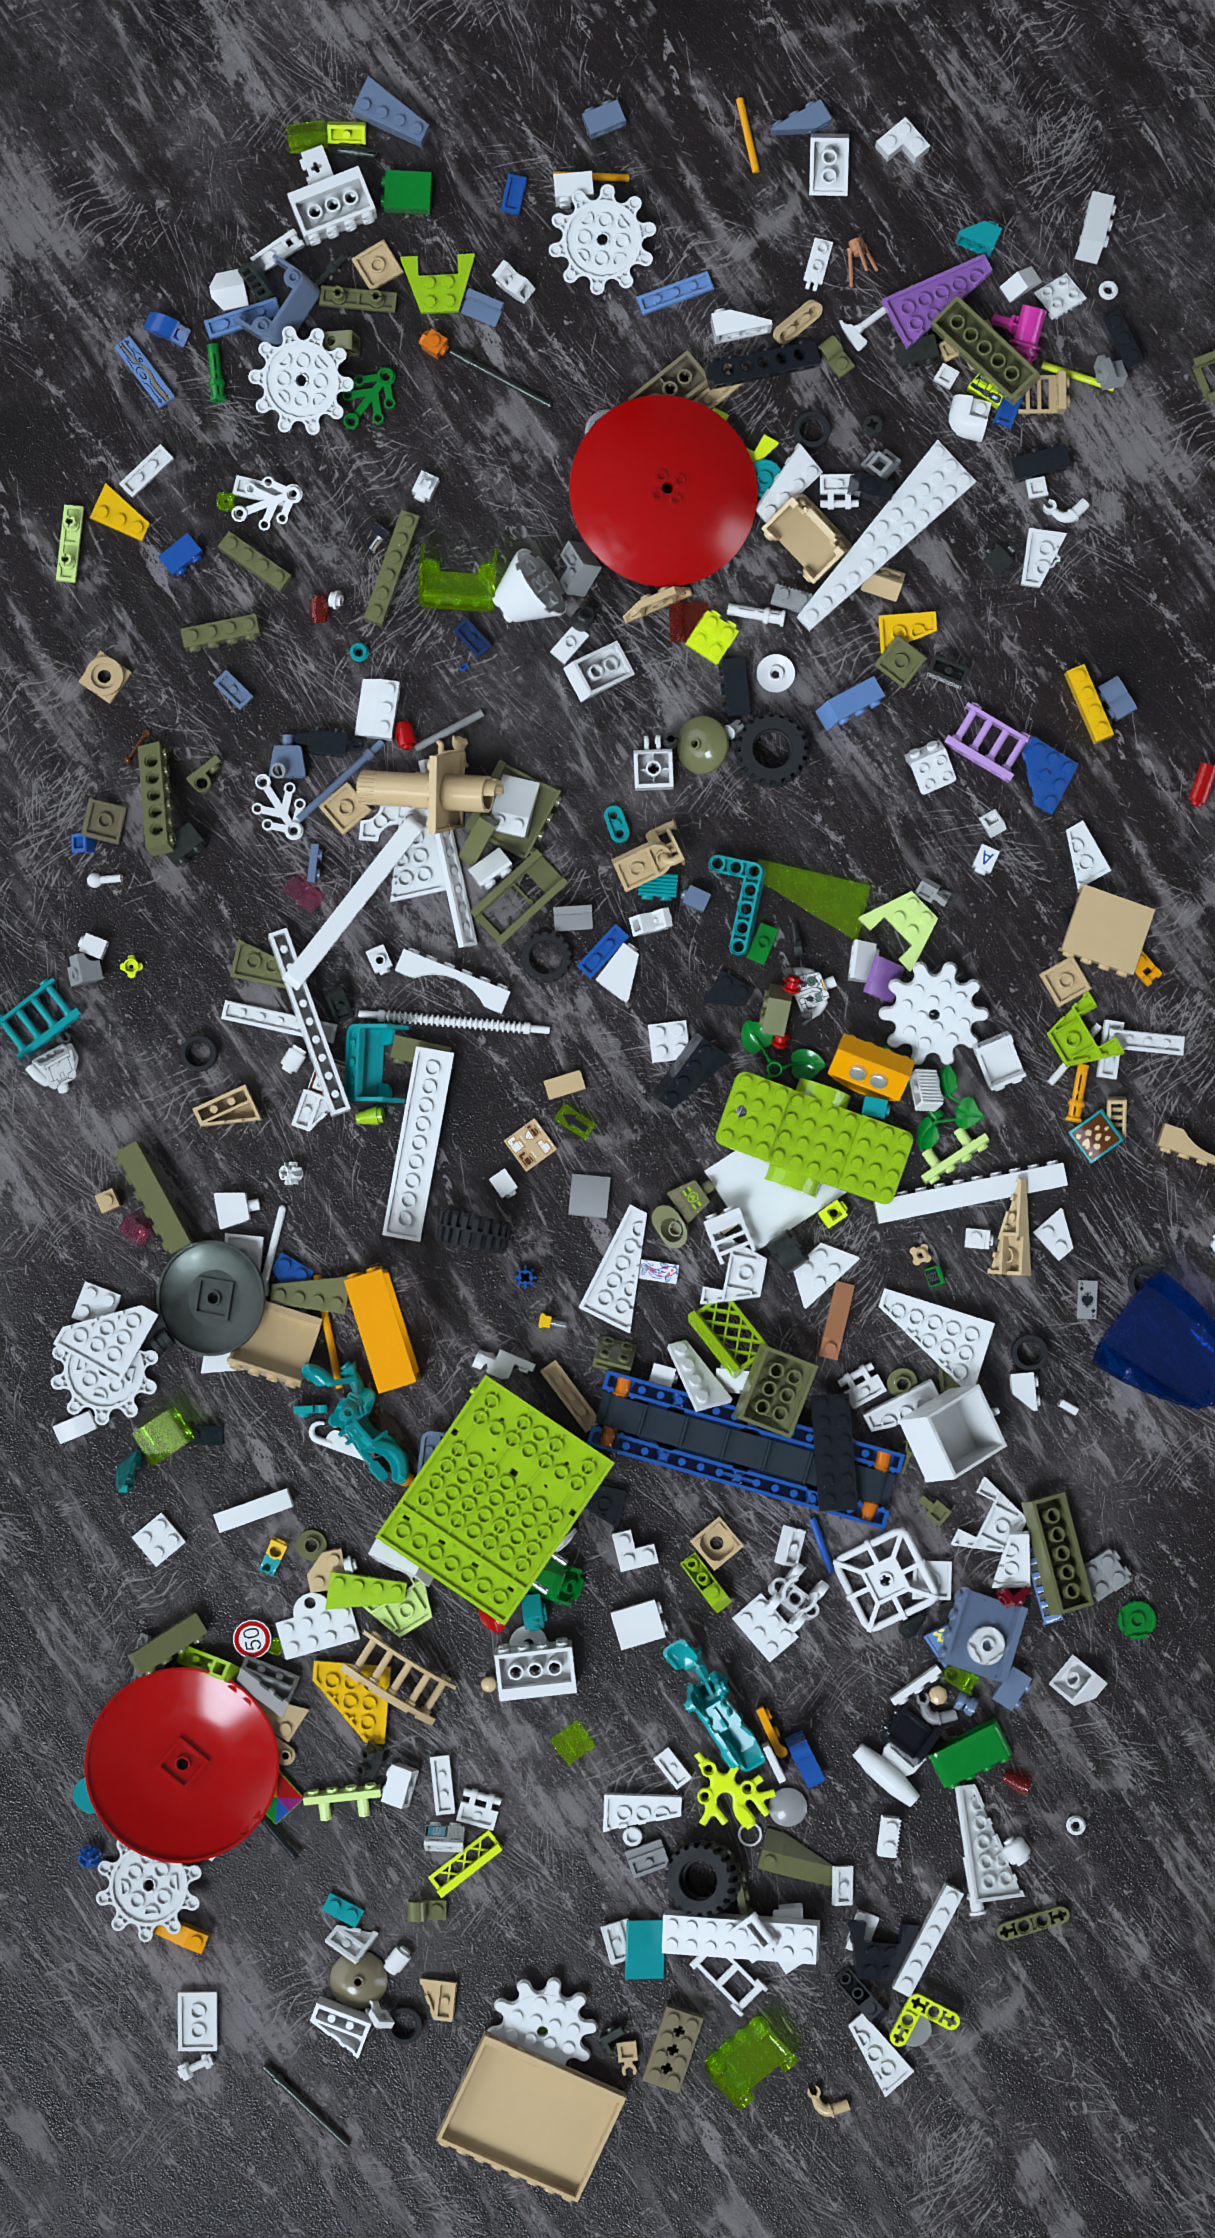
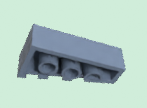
(389, 114)

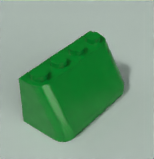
(970, 1753)

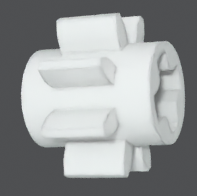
(291, 1173)

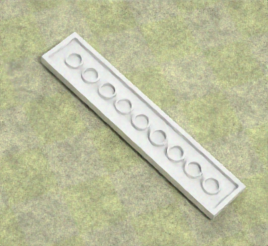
(418, 1143)

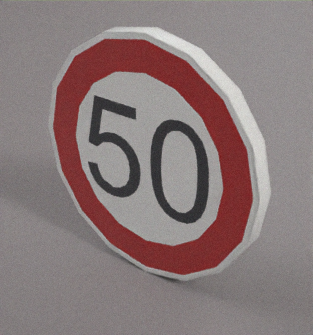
(252, 1638)

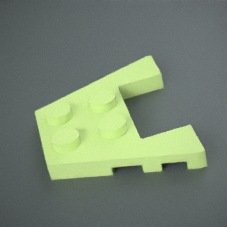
(910, 919)
(405, 1616)

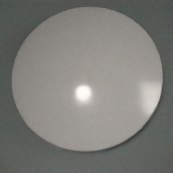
(788, 1807)

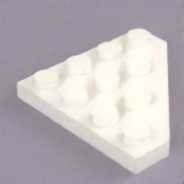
(108, 1340)

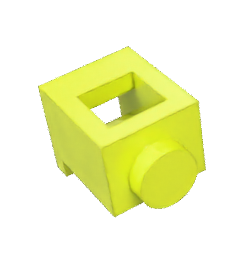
(825, 1215)

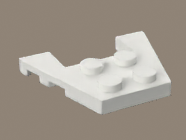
(743, 1275)
(998, 1523)

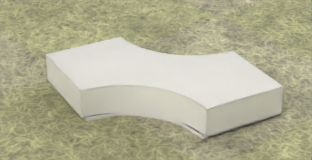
(371, 829)

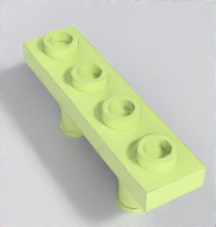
(70, 543)
(948, 1165)
(333, 1794)

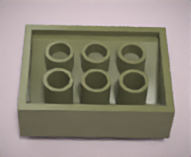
(775, 1391)

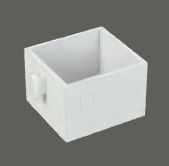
(953, 1433)

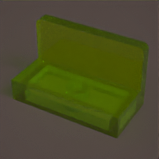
(306, 136)

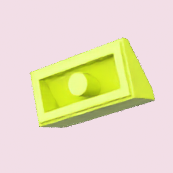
(346, 132)

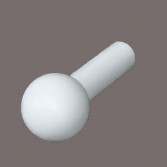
(95, 880)

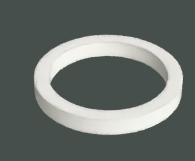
(753, 1844)

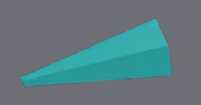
(126, 1472)

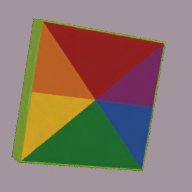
(284, 1799)

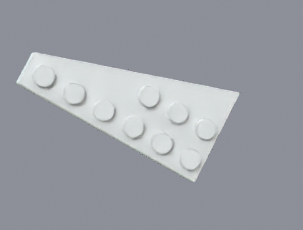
(420, 867)

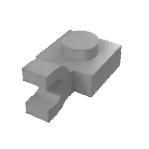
(930, 890)

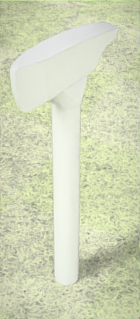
(853, 333)

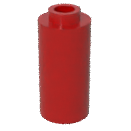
(1202, 784)

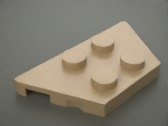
(657, 601)

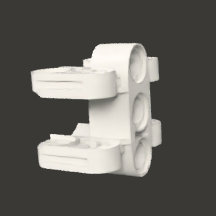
(788, 1588)

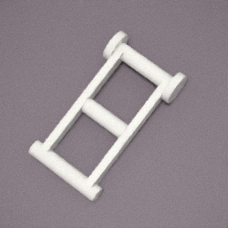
(736, 2006)

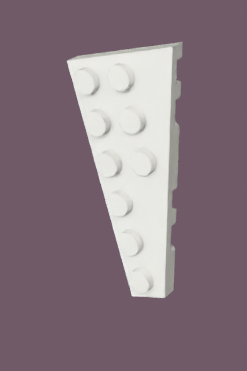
(615, 1281)
(986, 1865)

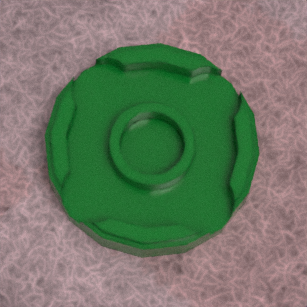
(1136, 1619)

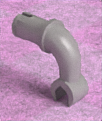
(934, 1717)

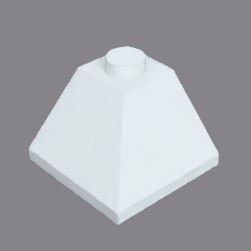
(1077, 1682)

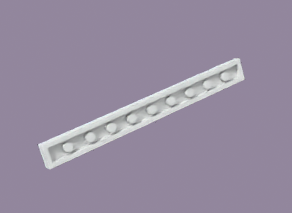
(454, 883)

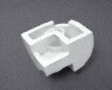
(969, 416)

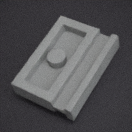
(647, 1858)

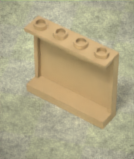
(1107, 931)
(279, 1345)

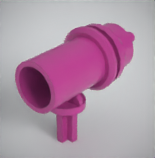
(1025, 329)

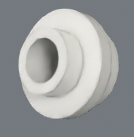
(1108, 284)
(336, 599)
(350, 1565)
(1075, 1831)

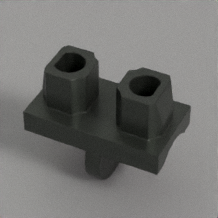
(372, 1757)

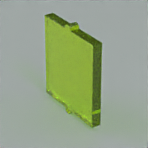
(572, 1742)

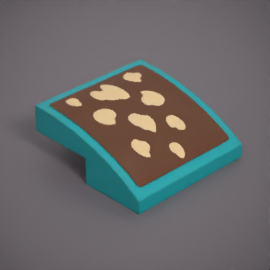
(1096, 1135)

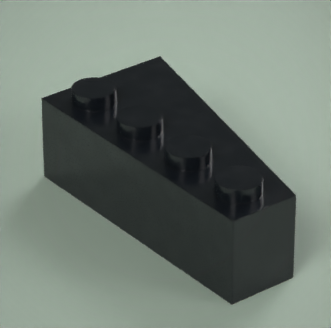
(690, 1070)

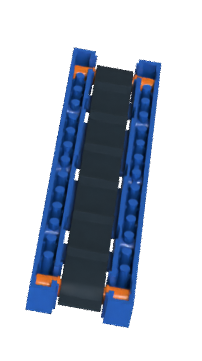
(713, 1440)

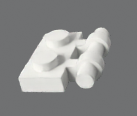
(836, 485)
(865, 1390)
(478, 1815)

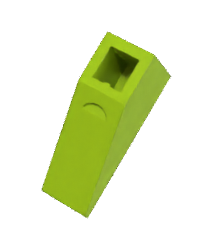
(706, 1582)

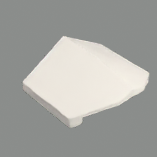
(229, 290)

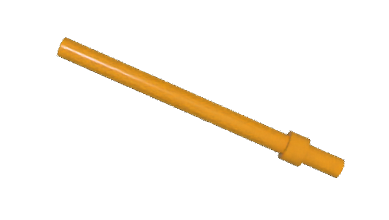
(330, 1342)

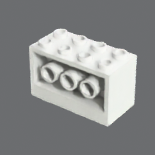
(329, 194)
(539, 1681)

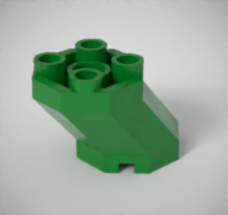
(562, 1581)

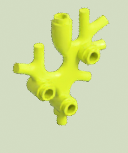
(726, 1783)

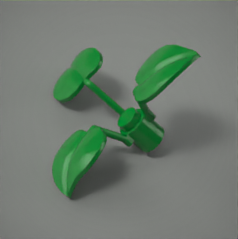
(804, 1063)
(967, 1111)

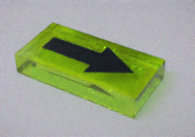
(574, 1122)

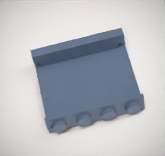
(971, 1612)

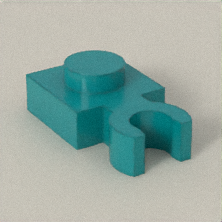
(305, 1410)

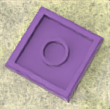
(879, 977)

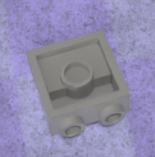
(1106, 1574)

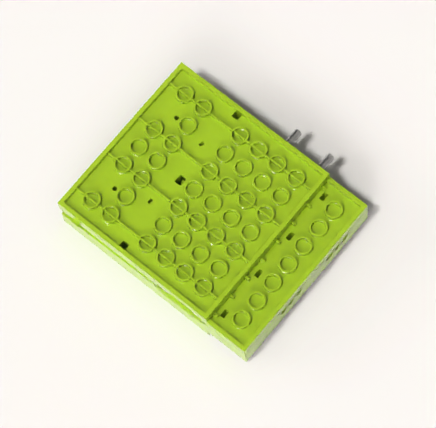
(495, 1500)

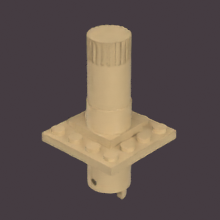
(442, 791)

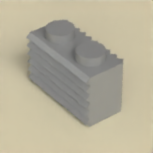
(790, 598)

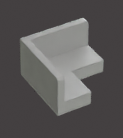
(581, 568)

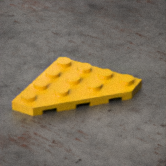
(353, 1700)

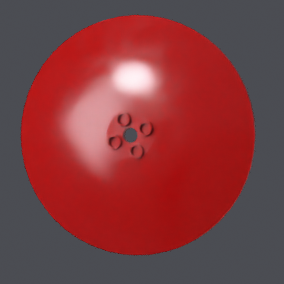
(621, 499)
(172, 1810)

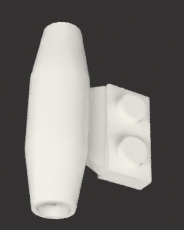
(889, 1771)

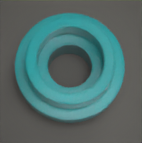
(354, 648)

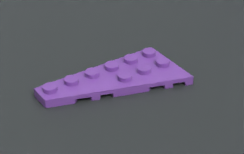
(919, 304)

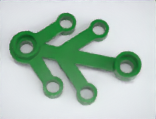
(370, 395)

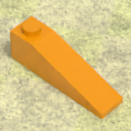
(188, 1937)

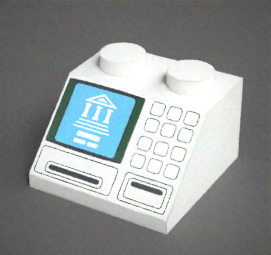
(444, 1838)

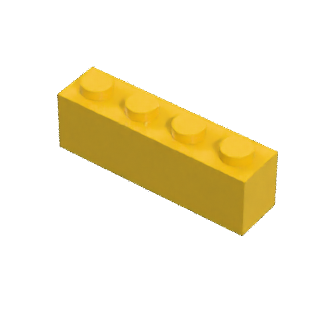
(1089, 704)

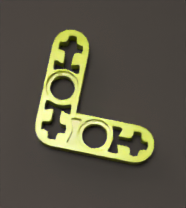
(915, 2012)

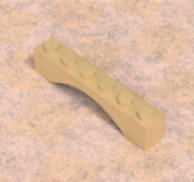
(1176, 1140)

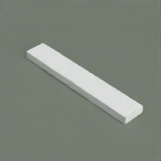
(270, 1019)

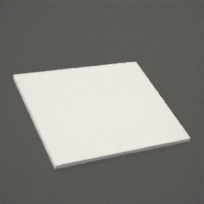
(763, 1203)

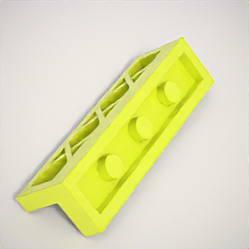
(468, 1870)

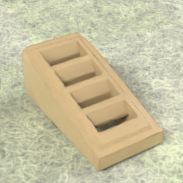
(1117, 1100)

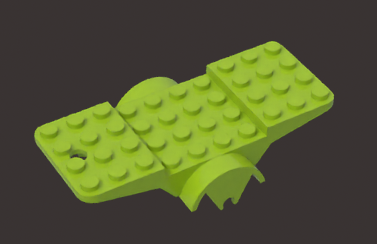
(813, 1138)

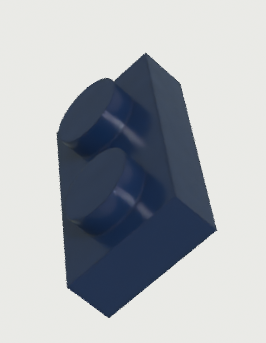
(472, 638)

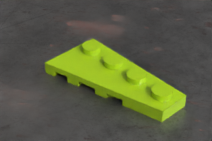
(356, 1590)

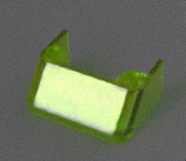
(456, 589)

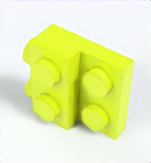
(712, 636)

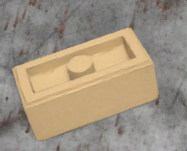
(564, 1084)

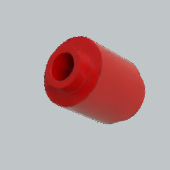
(405, 735)

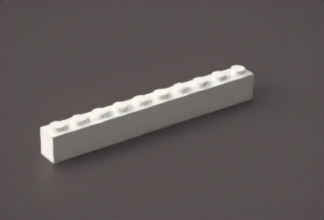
(310, 1027)
(970, 1193)

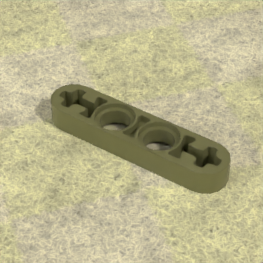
(1032, 1920)

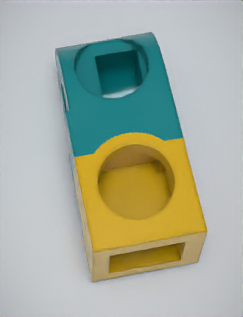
(273, 1556)

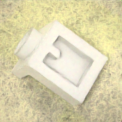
(978, 1238)

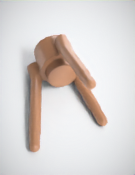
(858, 248)

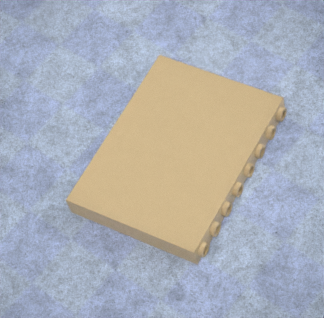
(530, 2117)

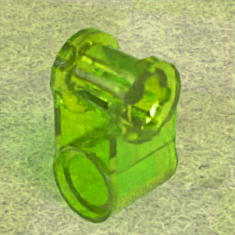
(963, 1680)

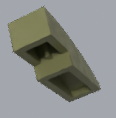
(478, 839)

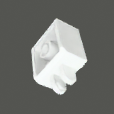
(645, 759)

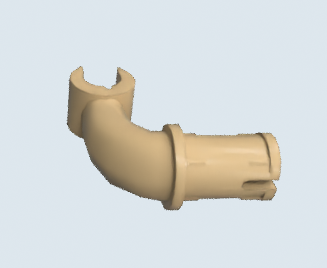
(828, 2109)

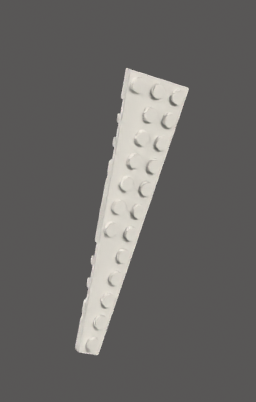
(916, 504)

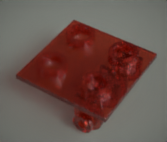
(684, 619)

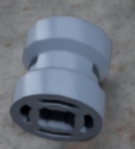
(965, 1703)

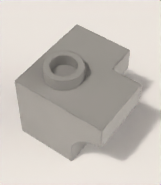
(1109, 373)
(881, 464)
(83, 970)

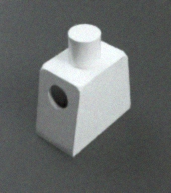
(234, 1208)

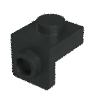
(612, 2032)

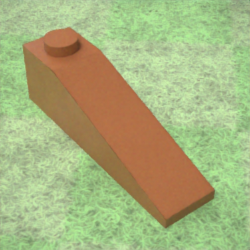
(836, 1320)

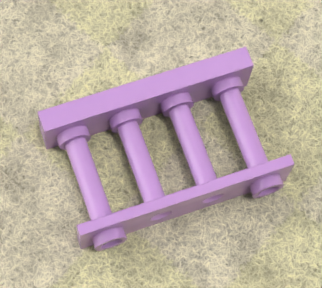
(971, 751)

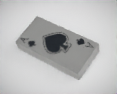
(1087, 1299)

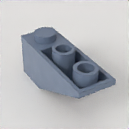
(807, 121)

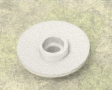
(782, 666)

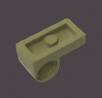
(833, 354)
(210, 766)
(427, 1909)

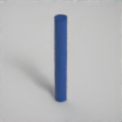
(821, 1544)

